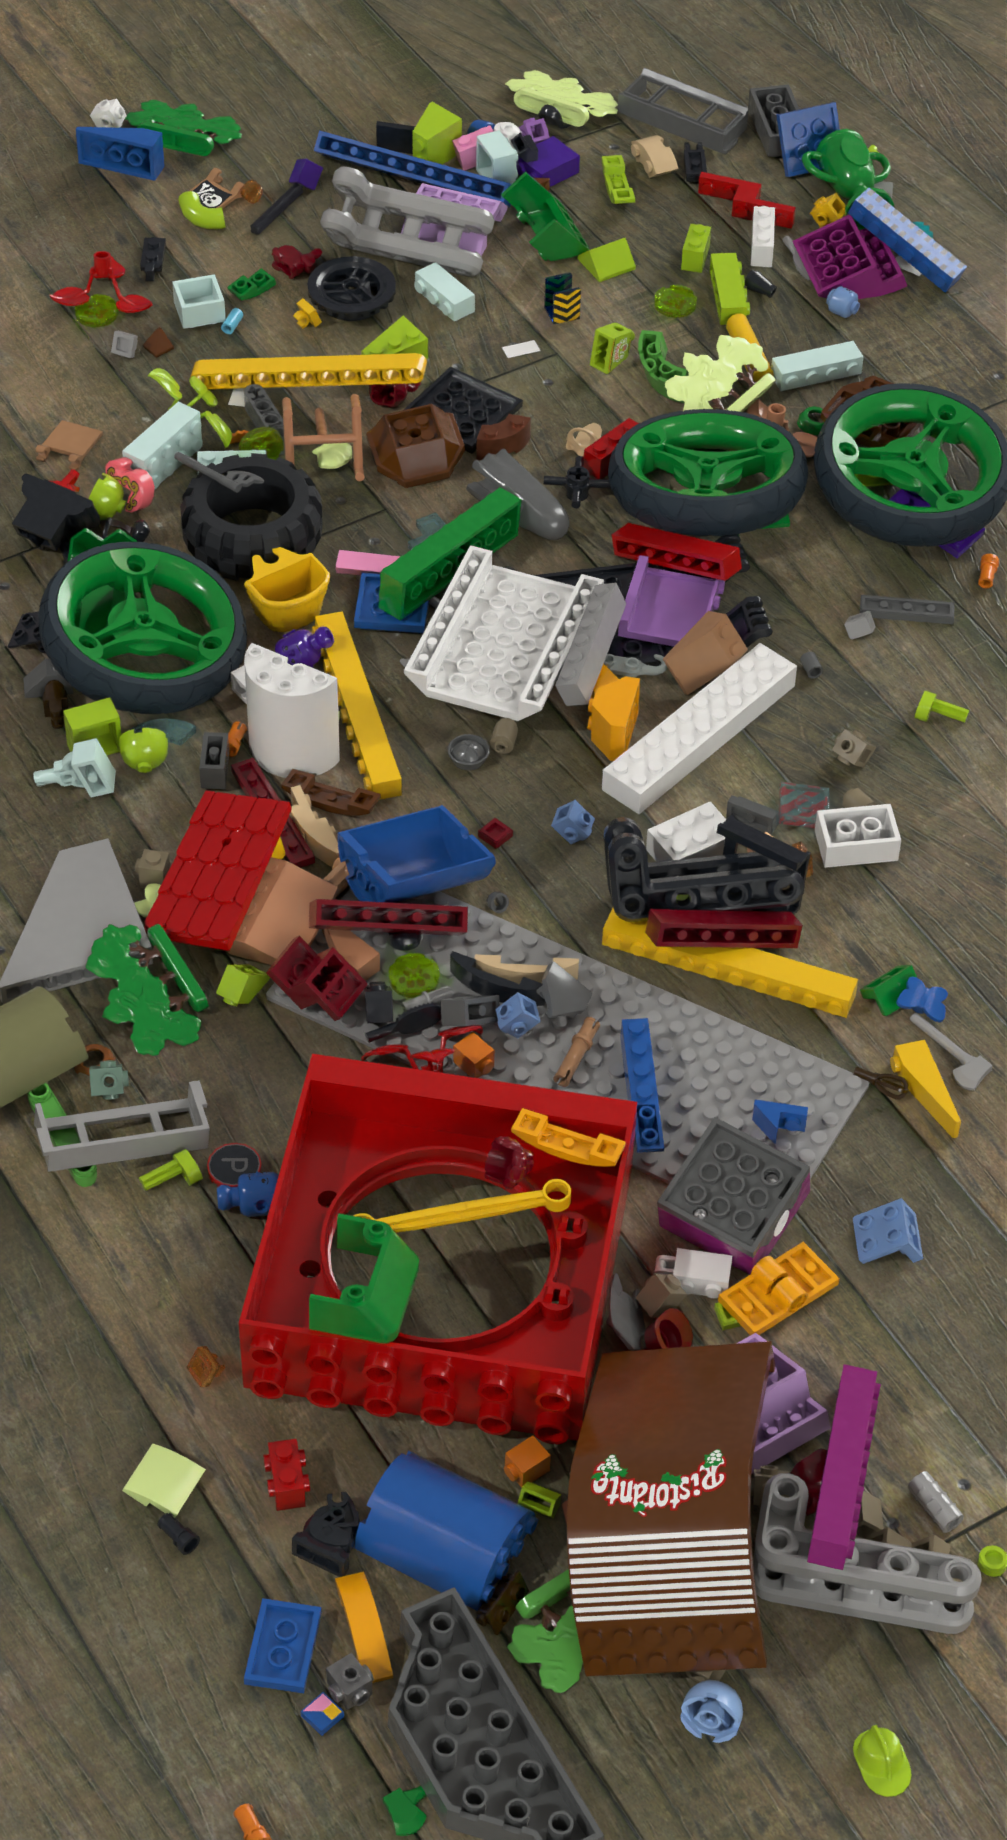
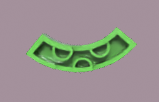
(653, 358)

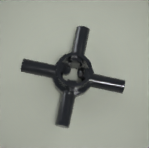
(577, 482)

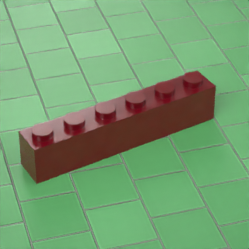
(388, 917)
(723, 928)

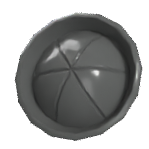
(468, 751)

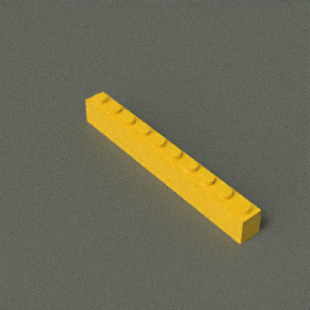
(359, 710)
(741, 967)

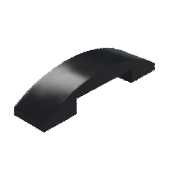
(488, 984)

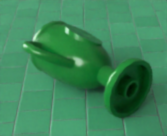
(848, 166)

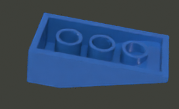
(122, 150)

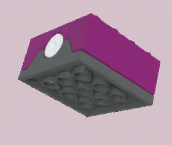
(734, 1195)

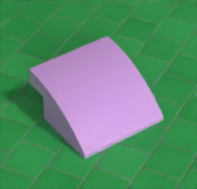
(787, 1412)

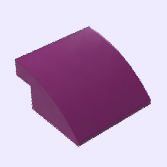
(849, 258)

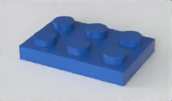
(282, 1645)

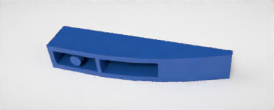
(641, 1083)

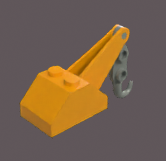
(616, 703)

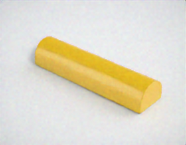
(740, 327)

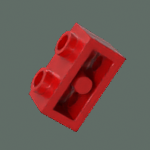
(287, 1481)

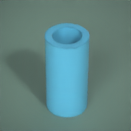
(232, 321)

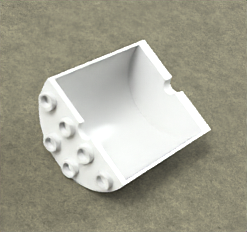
(290, 714)

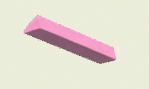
(359, 562)

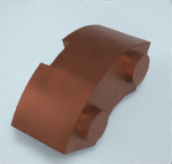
(509, 434)

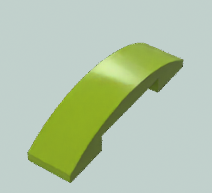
(616, 180)

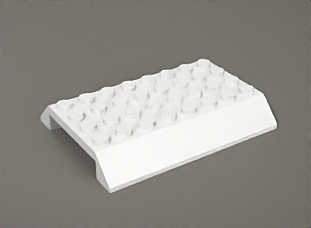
(498, 638)

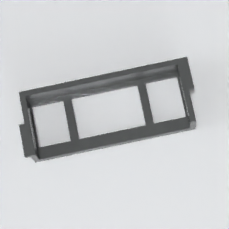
(680, 124)

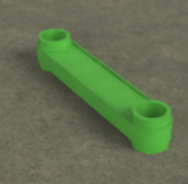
(51, 1108)

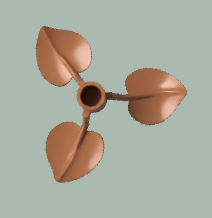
(776, 414)

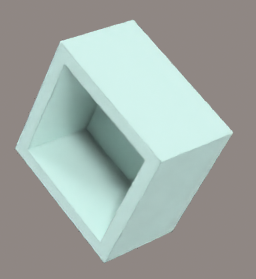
(496, 157)
(199, 301)

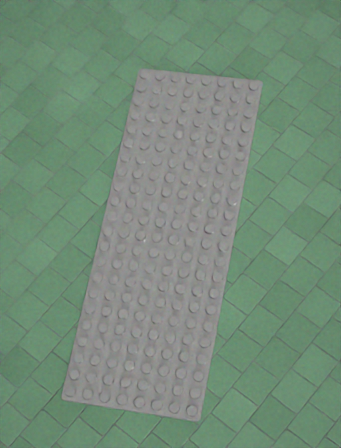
(700, 1058)

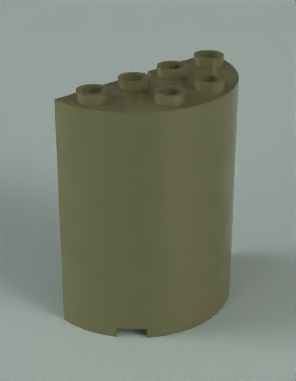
(35, 1043)

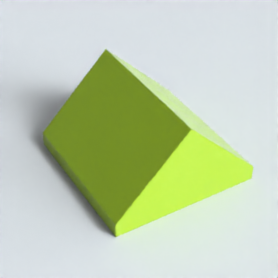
(608, 260)

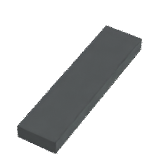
(908, 609)

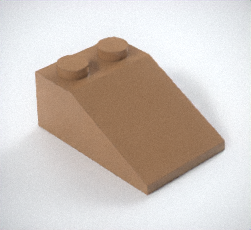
(705, 651)

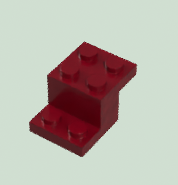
(317, 978)

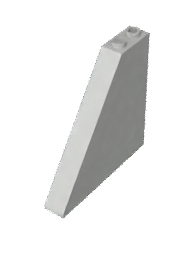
(73, 908)

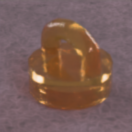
(252, 191)

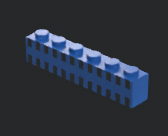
(907, 239)

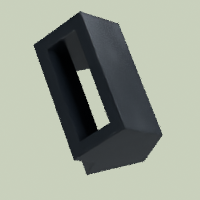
(525, 147)

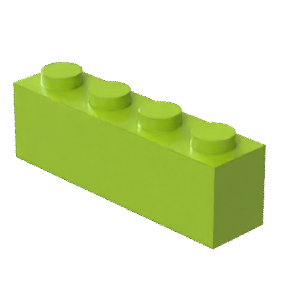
(728, 286)

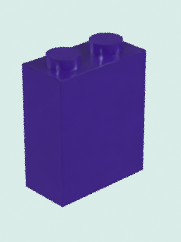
(553, 162)

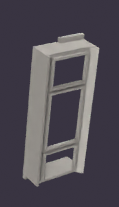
(127, 1147)

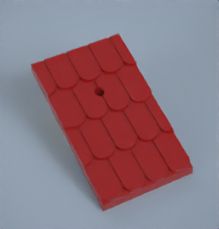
(219, 868)

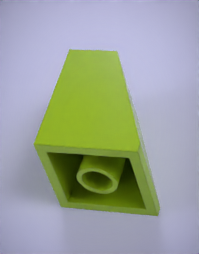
(435, 134)

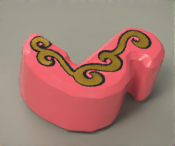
(135, 480)

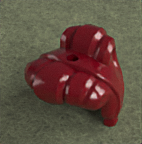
(508, 1162)

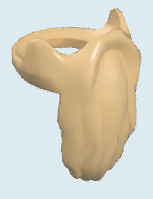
(585, 437)

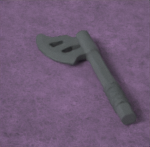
(227, 481)

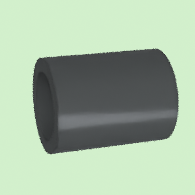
(811, 665)

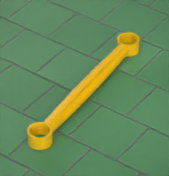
(479, 1208)

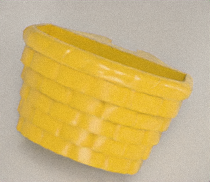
(287, 591)

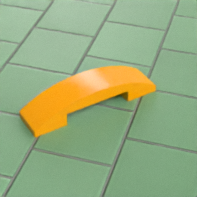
(565, 1143)
(364, 1625)

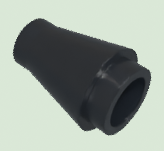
(759, 283)

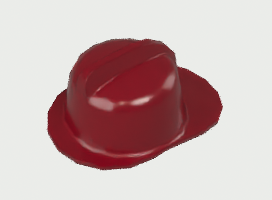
(669, 1331)

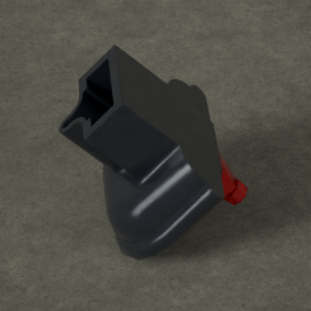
(53, 511)

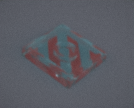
(800, 804)

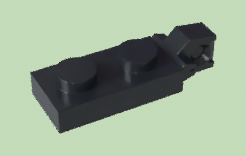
(152, 256)

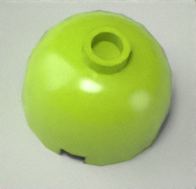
(108, 496)
(144, 749)

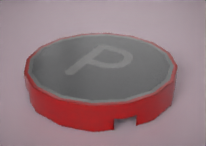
(230, 1162)

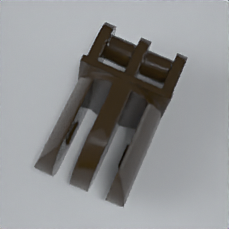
(55, 702)

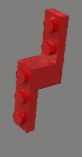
(744, 197)

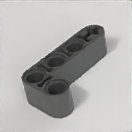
(262, 410)

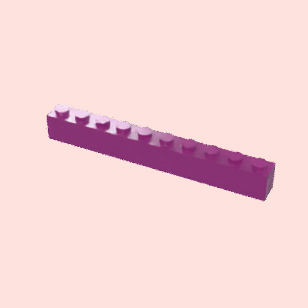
(845, 1468)

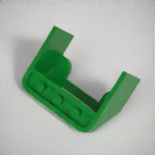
(554, 228)
(376, 1309)

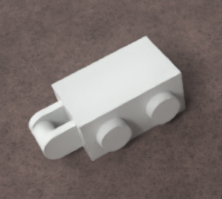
(697, 1271)

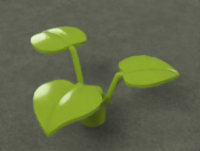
(173, 388)

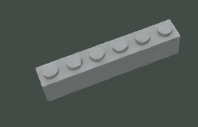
(591, 644)

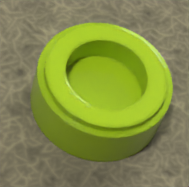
(992, 1561)

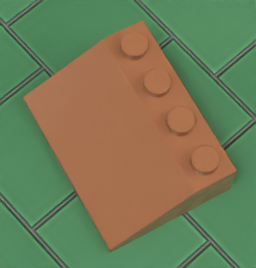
(279, 911)

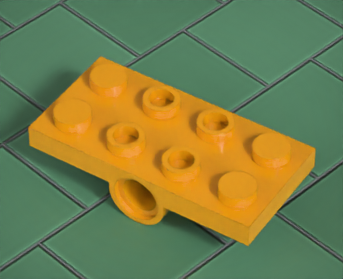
(778, 1289)

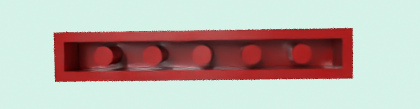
(677, 551)

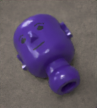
(303, 646)

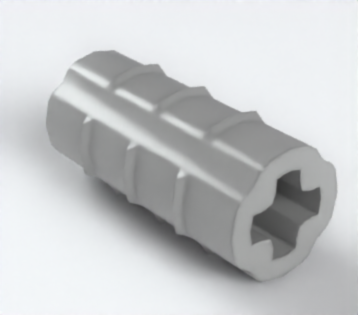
(935, 1502)

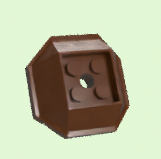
(876, 436)
(416, 445)

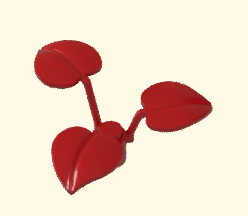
(103, 267)
(436, 1056)

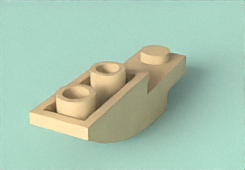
(315, 831)

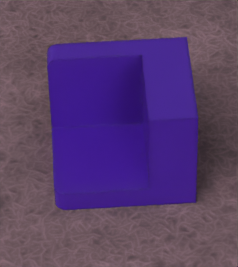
(306, 173)

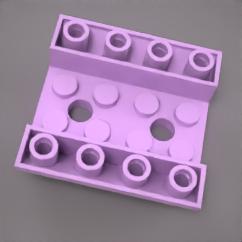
(469, 241)

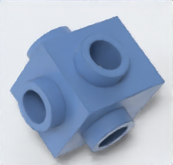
(573, 822)
(517, 1015)

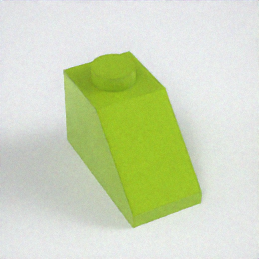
(241, 983)

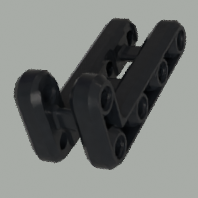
(707, 880)

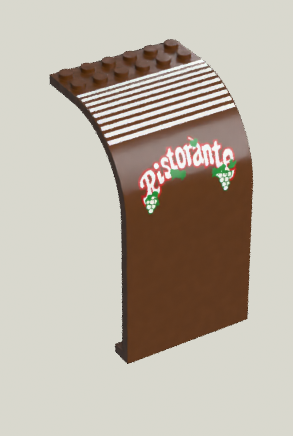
(666, 1511)

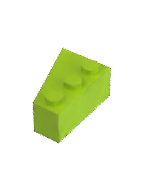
(399, 339)

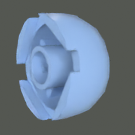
(712, 1710)

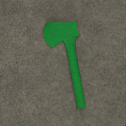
(403, 1810)

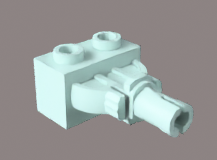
(83, 767)

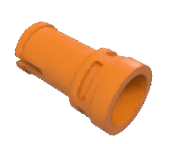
(988, 567)
(235, 737)
(250, 1824)

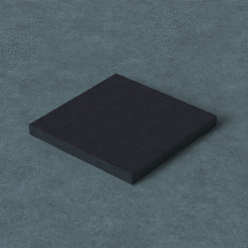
(470, 401)

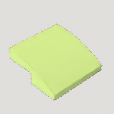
(163, 1479)

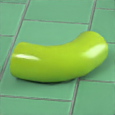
(198, 214)

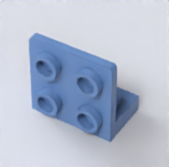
(887, 1231)

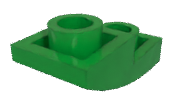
(247, 288)

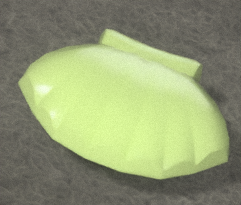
(333, 455)

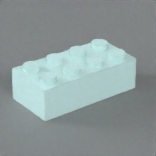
(172, 433)

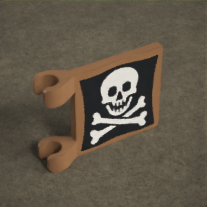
(214, 195)

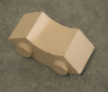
(654, 156)

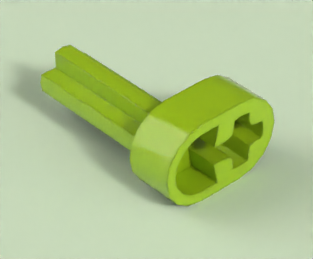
(930, 703)
(182, 1163)

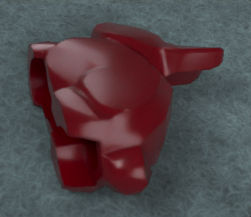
(293, 262)

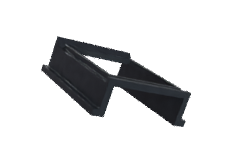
(764, 844)

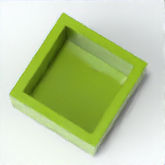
(94, 721)

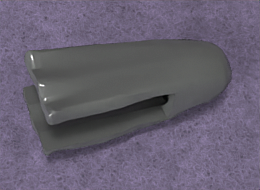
(539, 508)

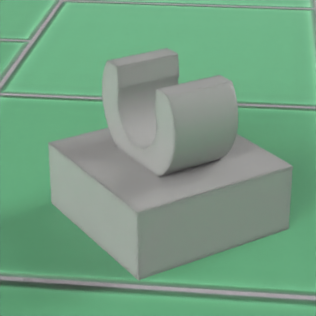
(124, 344)

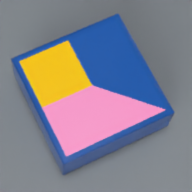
(322, 1713)

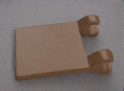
(69, 440)

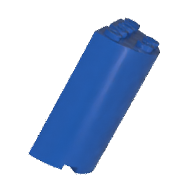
(412, 856)
(443, 1528)

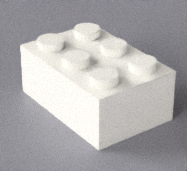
(687, 835)
(857, 835)

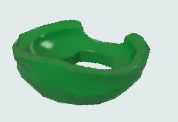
(808, 425)

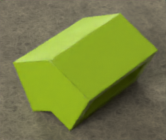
(542, 1494)

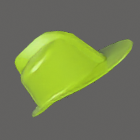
(882, 1761)

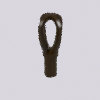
(876, 1079)

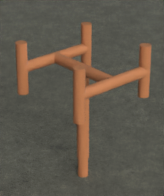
(322, 436)

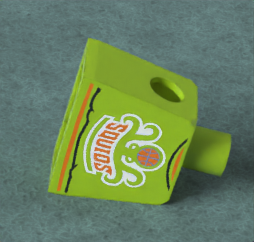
(610, 346)

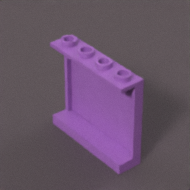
(666, 604)

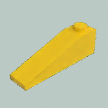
(925, 1083)

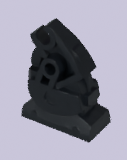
(329, 1536)

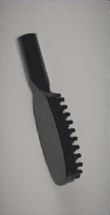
(409, 1022)

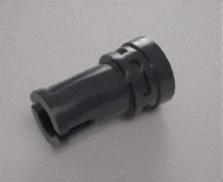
(182, 1536)

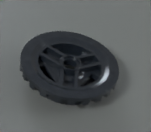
(330, 282)

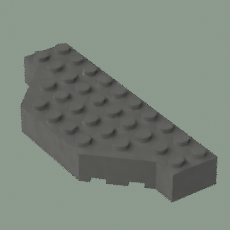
(475, 1737)

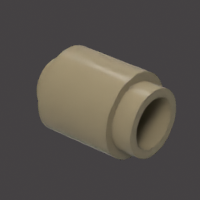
(504, 736)
(856, 798)

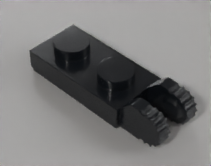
(694, 162)

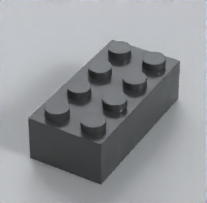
(763, 107)

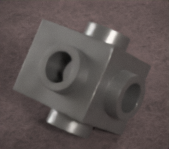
(349, 1681)

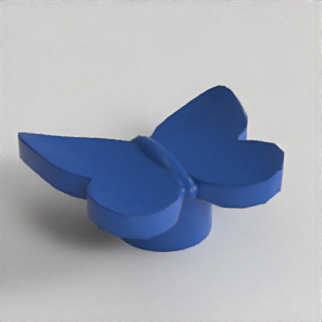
(923, 999)

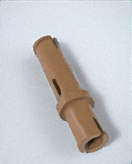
(580, 1044)

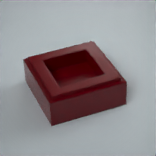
(495, 833)

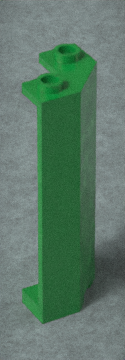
(95, 607)

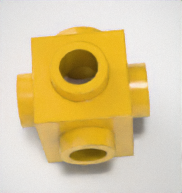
(828, 209)

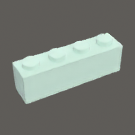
(817, 365)

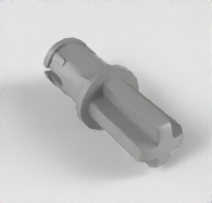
(433, 996)

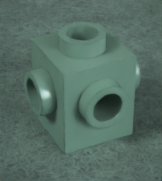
(101, 1087)

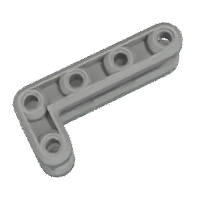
(416, 209)
(920, 1590)

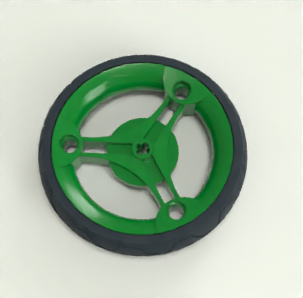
(912, 465)
(705, 509)
(143, 627)

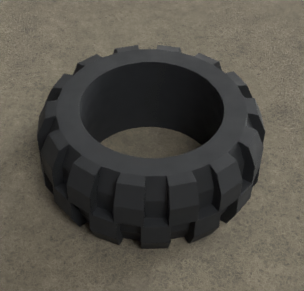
(231, 546)

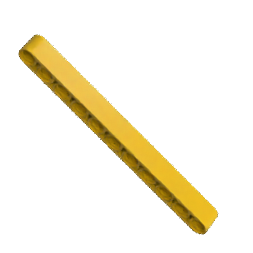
(311, 371)

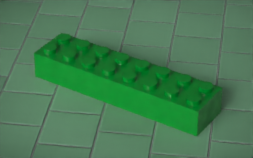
(434, 562)

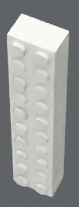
(698, 728)

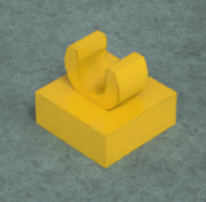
(306, 314)

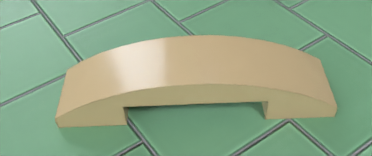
(515, 972)

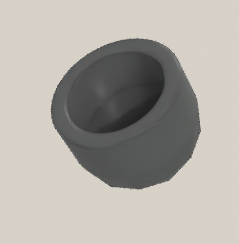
(500, 898)

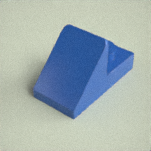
(773, 1115)

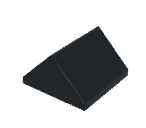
(395, 137)

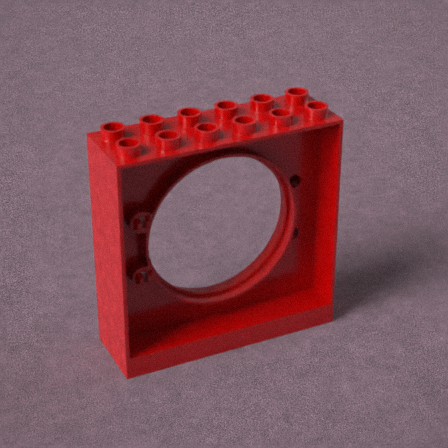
(388, 1123)

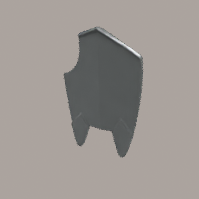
(625, 1315)

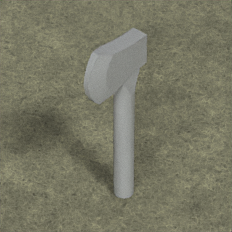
(972, 1069)

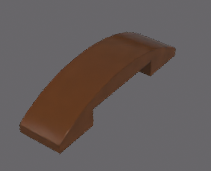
(332, 798)

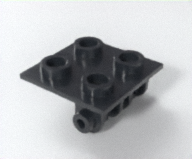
(27, 632)

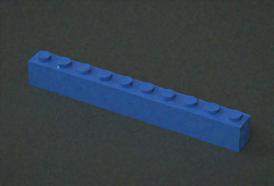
(409, 167)

